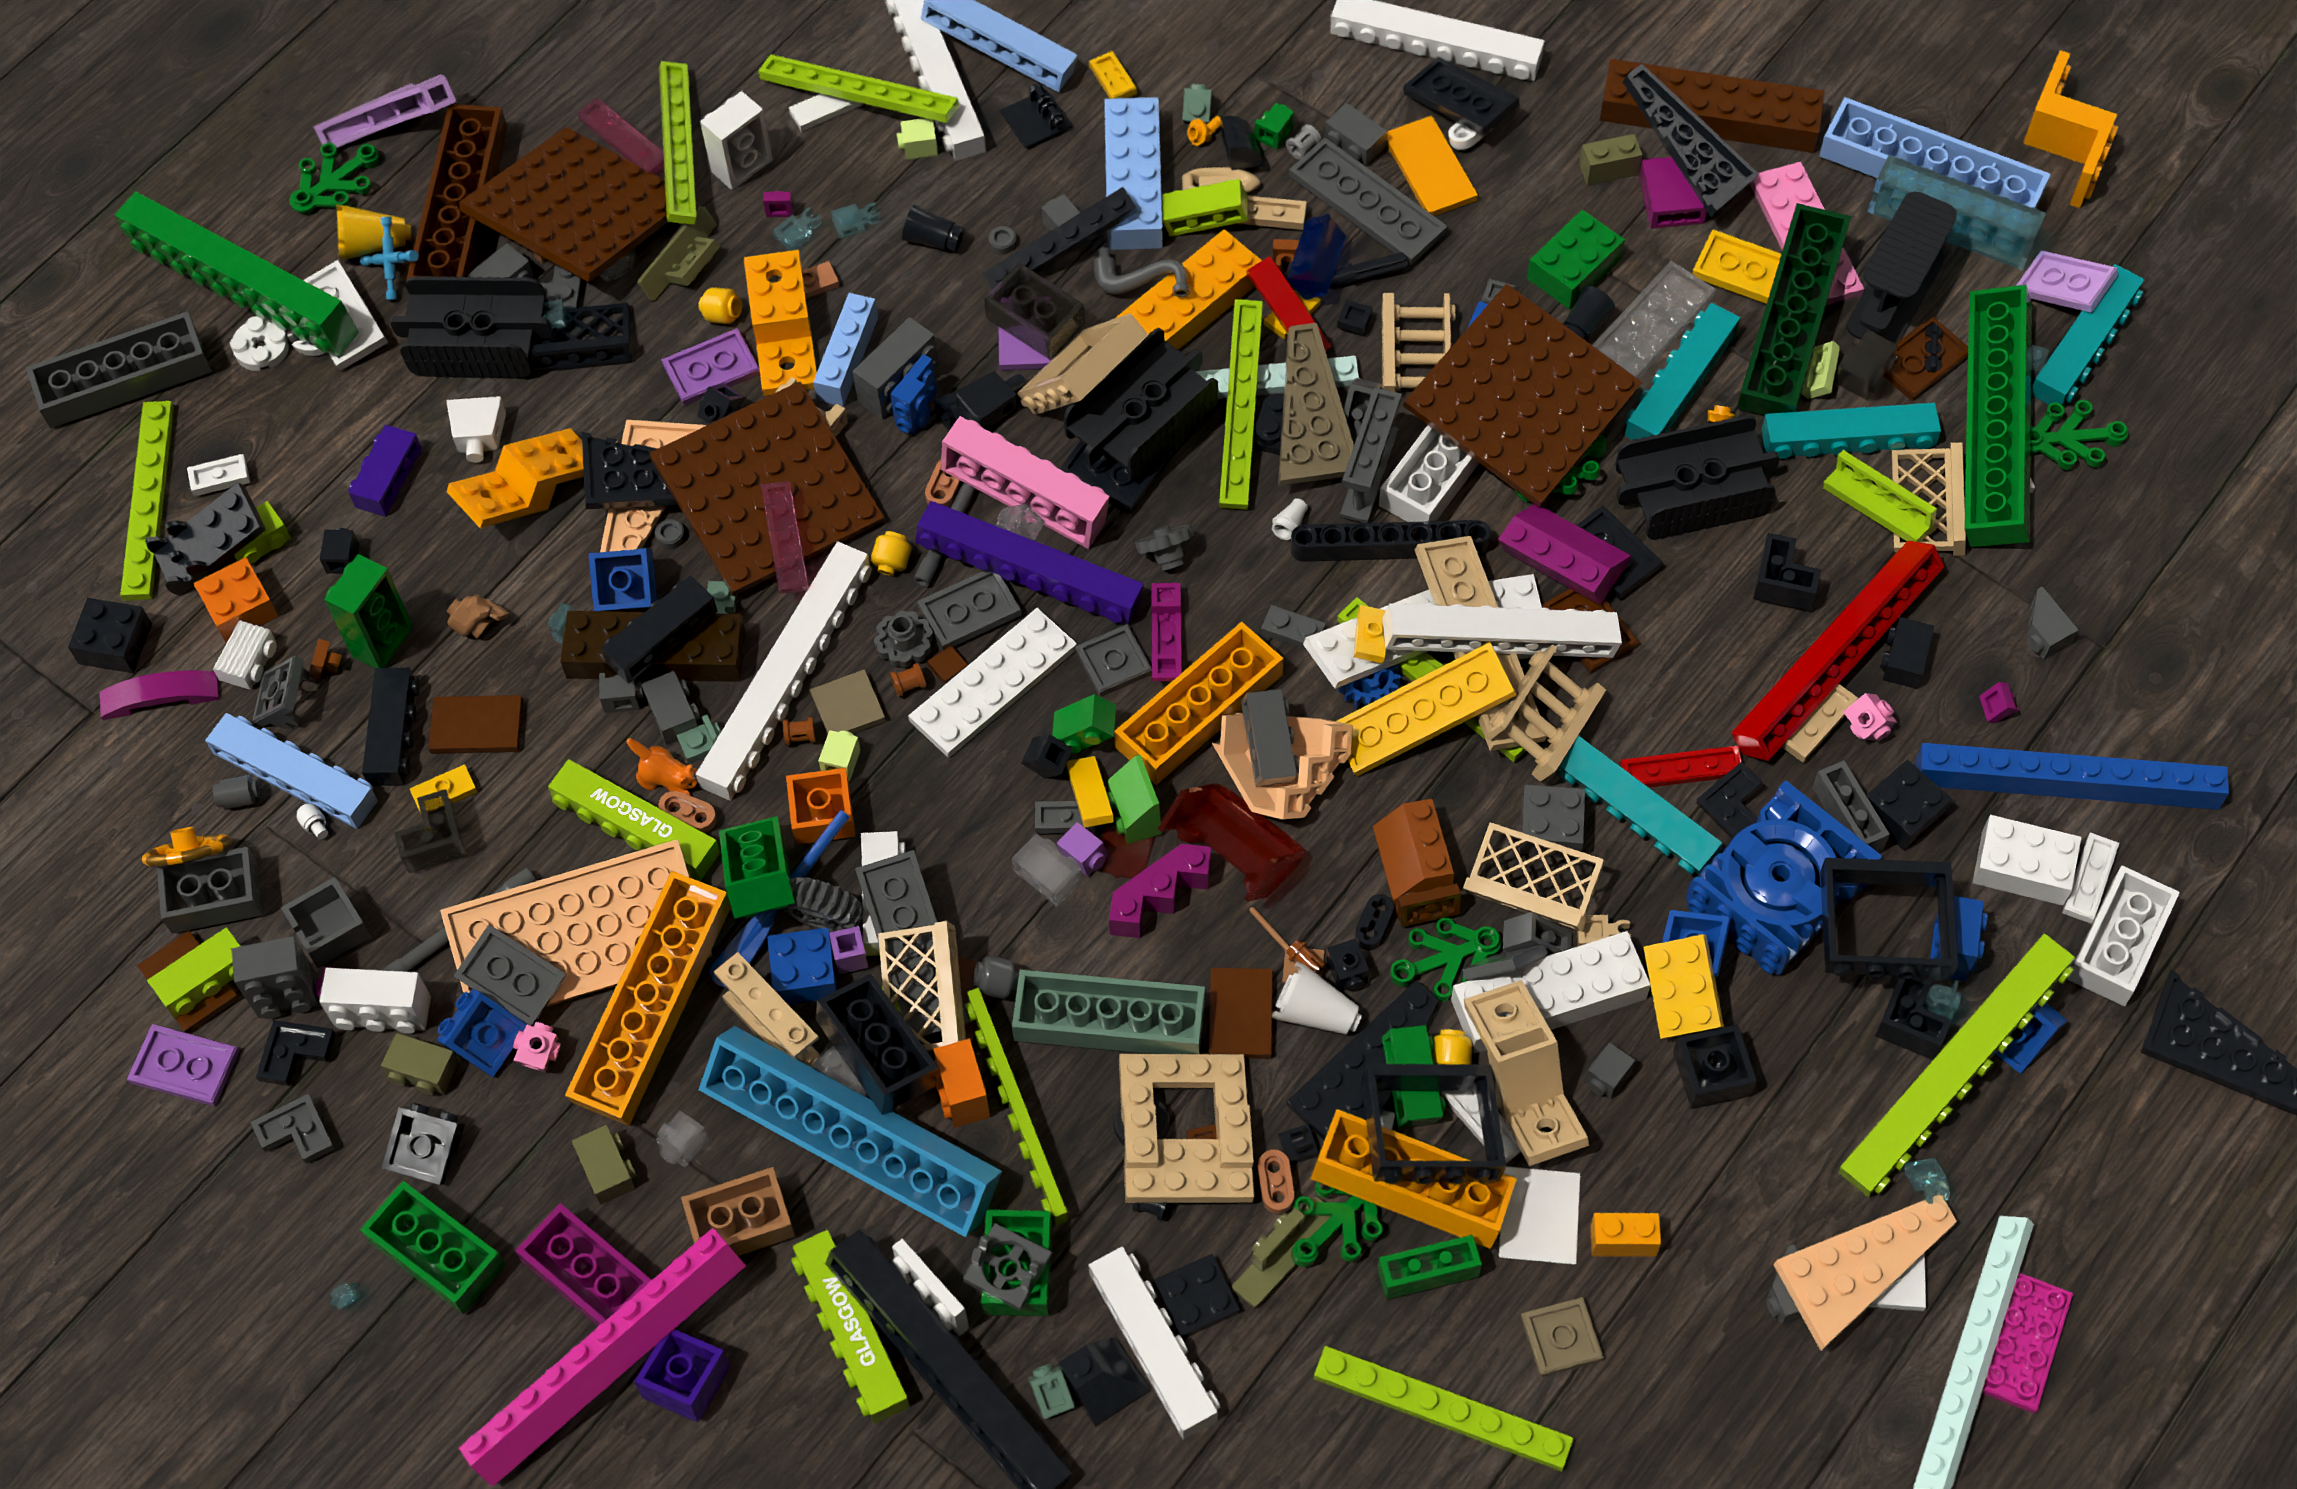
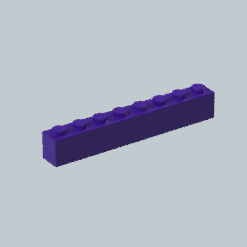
(1028, 563)

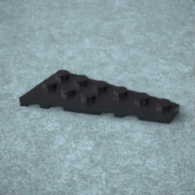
(1701, 155)
(621, 475)
(2217, 1047)
(1340, 1079)

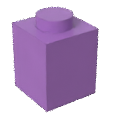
(1083, 848)
(848, 950)

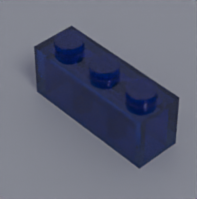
(1316, 257)

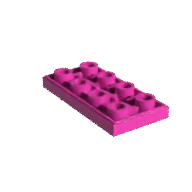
(2027, 1343)

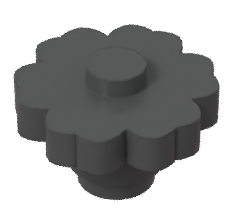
(1166, 545)
(903, 639)

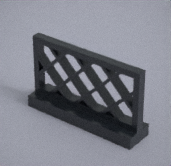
(586, 352)

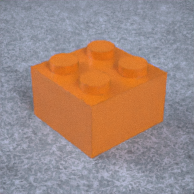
(235, 596)
(816, 801)
(960, 1084)

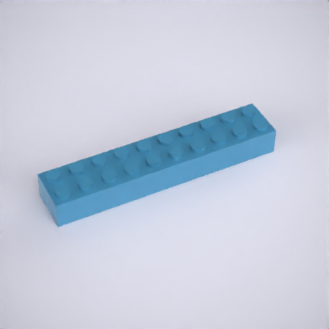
(850, 1131)

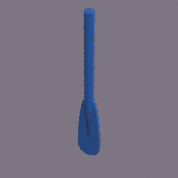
(755, 932)

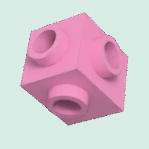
(1870, 717)
(538, 1058)

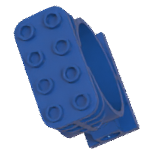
(1785, 842)

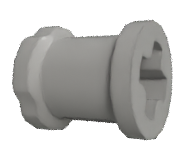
(1303, 142)

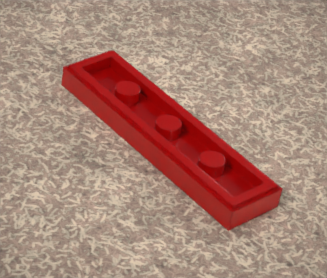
(1280, 296)
(1683, 766)

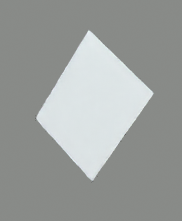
(1541, 1216)

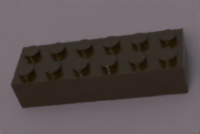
(706, 654)

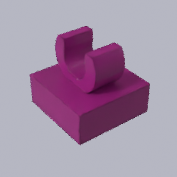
(1998, 702)

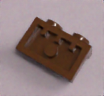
(1428, 905)

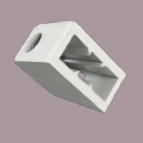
(476, 425)

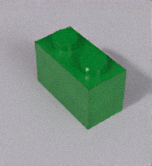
(1085, 723)

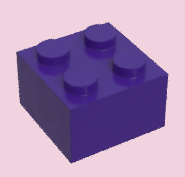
(682, 1374)

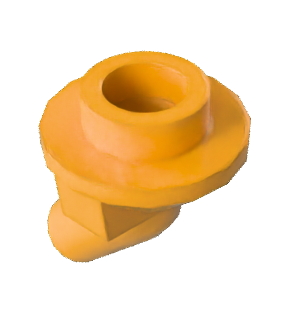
(1200, 133)
(1720, 413)

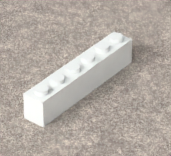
(1153, 1342)

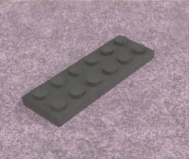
(1367, 200)
(900, 902)

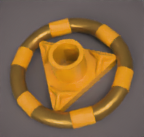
(186, 847)

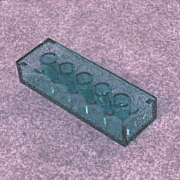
(1984, 220)

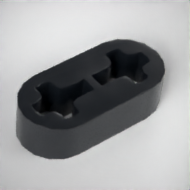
(1368, 919)

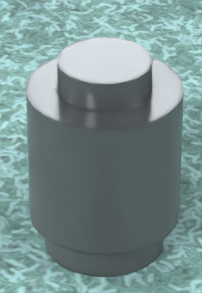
(236, 792)

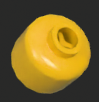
(720, 305)
(891, 553)
(1452, 1048)

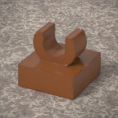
(1284, 251)
(324, 660)

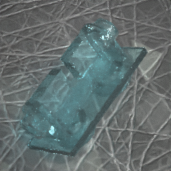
(1943, 1000)

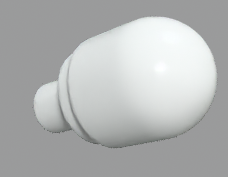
(312, 820)

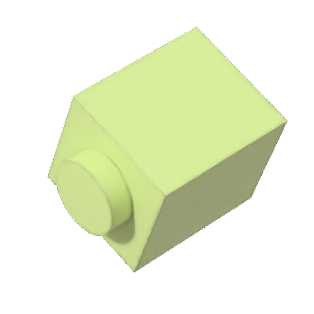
(917, 138)
(840, 751)

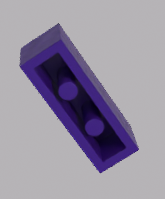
(384, 470)

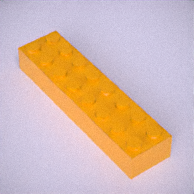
(649, 998)

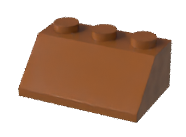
(1413, 849)

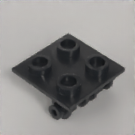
(1035, 117)

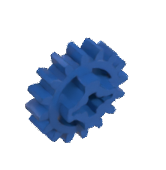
(1368, 688)

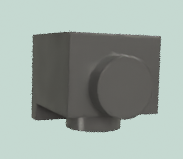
(618, 695)

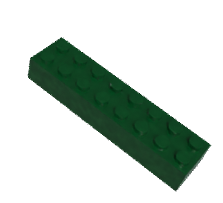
(1794, 311)

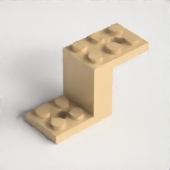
(1526, 1072)

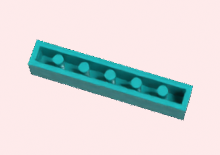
(2085, 340)
(1683, 374)
(1851, 430)
(1639, 806)

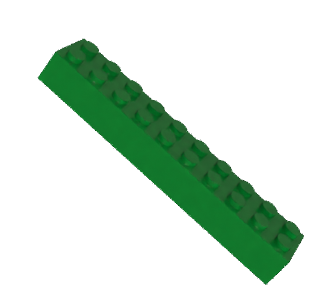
(237, 274)
(1998, 417)

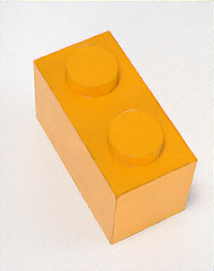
(1625, 1234)

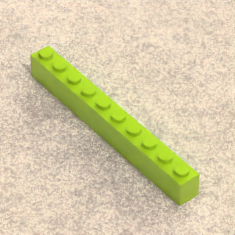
(1957, 1065)

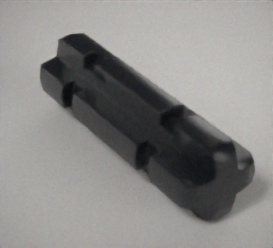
(1933, 363)

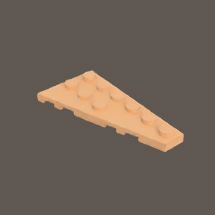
(632, 526)
(1851, 1270)

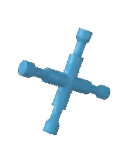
(389, 258)

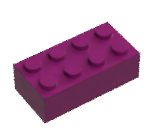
(581, 1265)

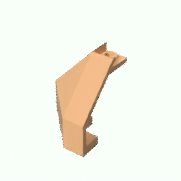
(1319, 749)

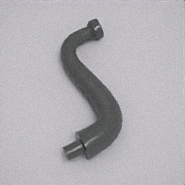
(1106, 277)

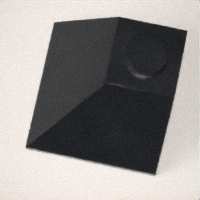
(1102, 1379)

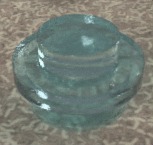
(344, 1296)

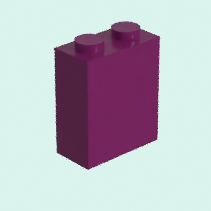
(1669, 195)

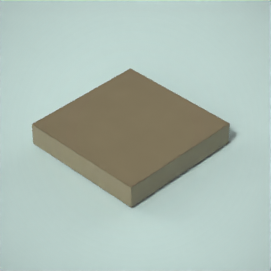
(848, 704)
(1561, 1337)

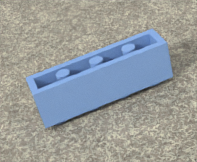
(845, 349)

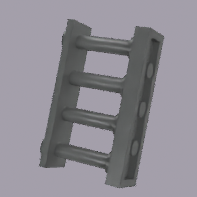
(1370, 455)

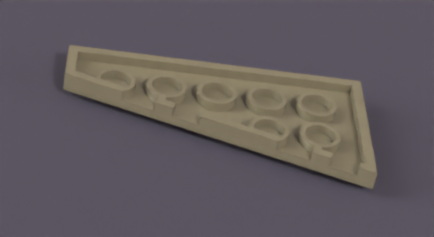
(1314, 426)

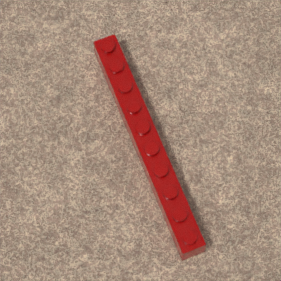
(1837, 650)

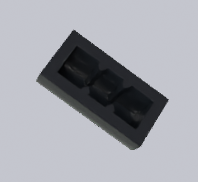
(1239, 143)

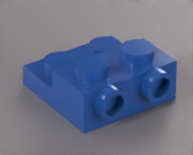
(912, 396)
(480, 1031)

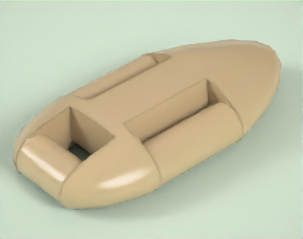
(1209, 176)

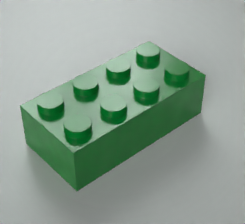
(368, 612)
(756, 867)
(433, 1247)

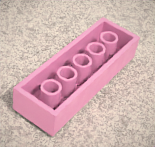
(1021, 478)

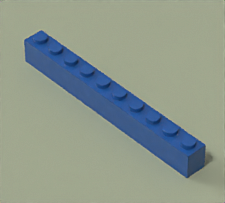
(2074, 776)

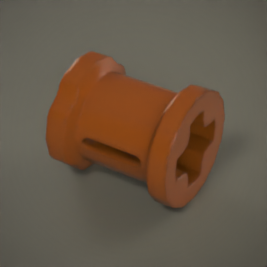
(908, 679)
(799, 731)

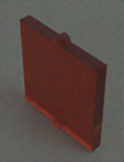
(1124, 858)

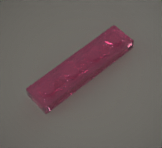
(622, 136)
(784, 537)

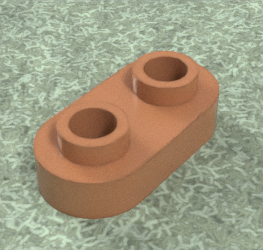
(942, 486)
(690, 810)
(1276, 1183)

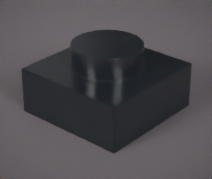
(1354, 317)

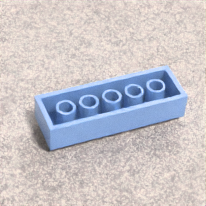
(1134, 164)

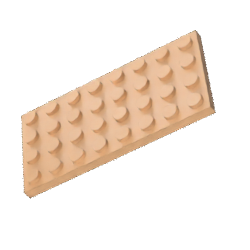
(574, 920)

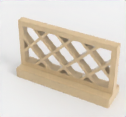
(1953, 491)
(1518, 897)
(946, 978)

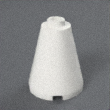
(1315, 1003)

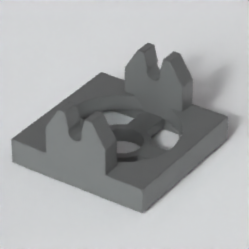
(266, 706)
(998, 1236)

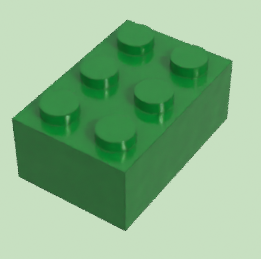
(1575, 258)
(1035, 1227)

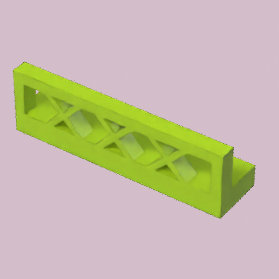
(1879, 501)

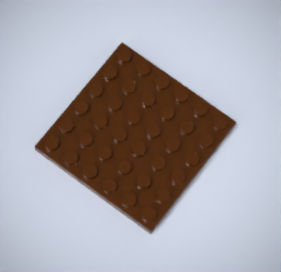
(572, 203)
(1522, 394)
(720, 476)

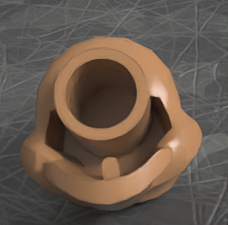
(472, 614)

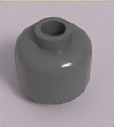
(995, 977)

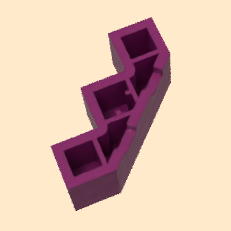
(1157, 888)

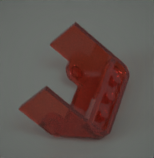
(1240, 836)

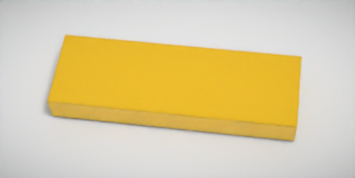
(1089, 791)

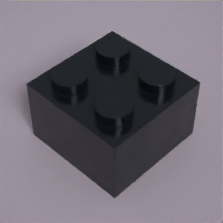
(110, 635)
(1908, 804)
(1714, 1066)

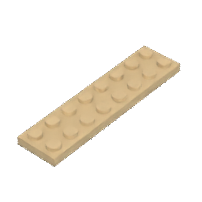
(1458, 577)

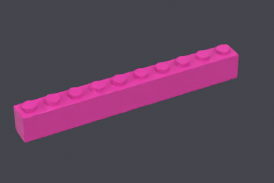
(601, 1357)

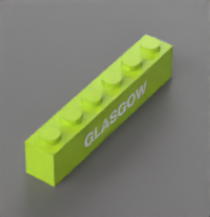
(629, 816)
(852, 1331)

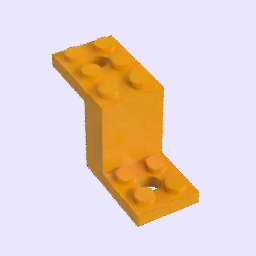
(2071, 129)

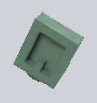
(699, 740)
(1050, 1390)

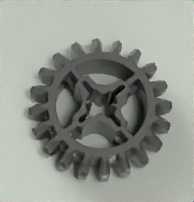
(823, 905)

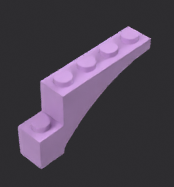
(386, 111)

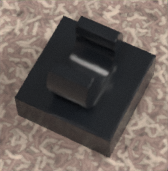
(1298, 1144)

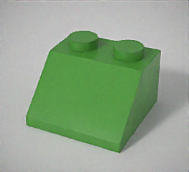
(1134, 802)

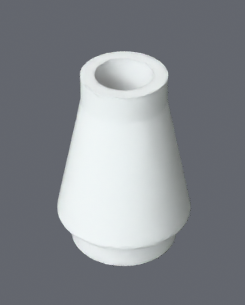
(1289, 519)

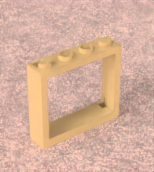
(1082, 364)

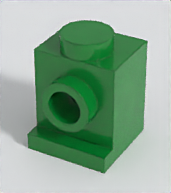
(1274, 126)

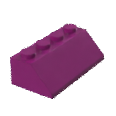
(1564, 552)

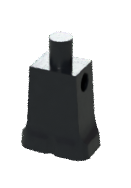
(984, 401)

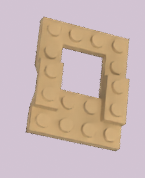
(1186, 1168)

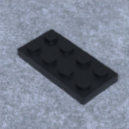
(1461, 96)

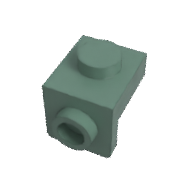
(1197, 103)

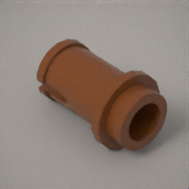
(1299, 952)

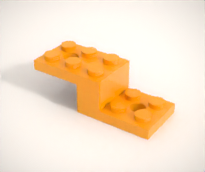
(780, 319)
(522, 478)

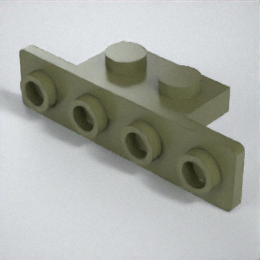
(681, 257)
(1273, 1255)

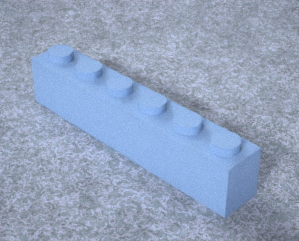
(1002, 39)
(292, 770)

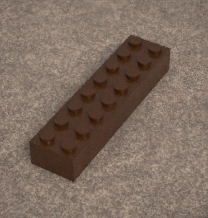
(1729, 105)
(463, 163)

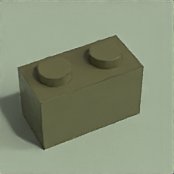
(1610, 159)
(419, 1065)
(604, 1165)

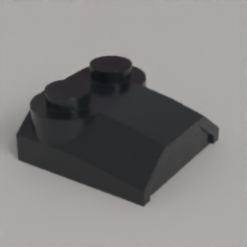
(1269, 425)

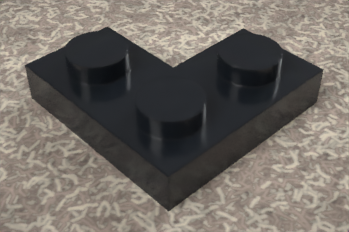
(1725, 800)
(286, 1043)

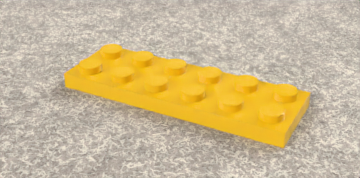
(1427, 708)

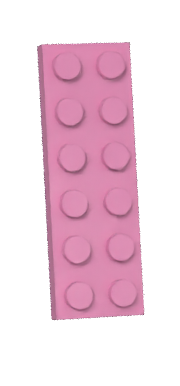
(1777, 194)

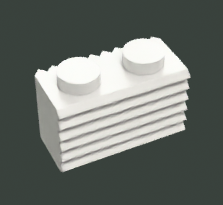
(245, 655)

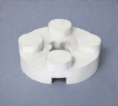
(253, 332)

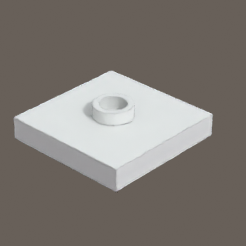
(1907, 1290)

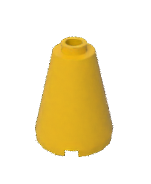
(362, 232)

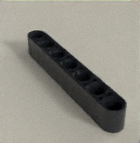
(1375, 535)

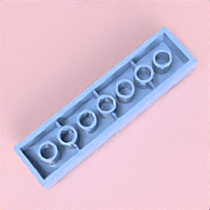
(1866, 137)

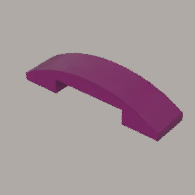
(1166, 631)
(158, 689)

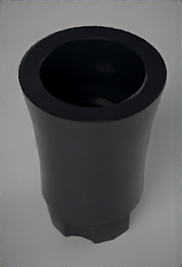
(932, 230)
(1589, 312)

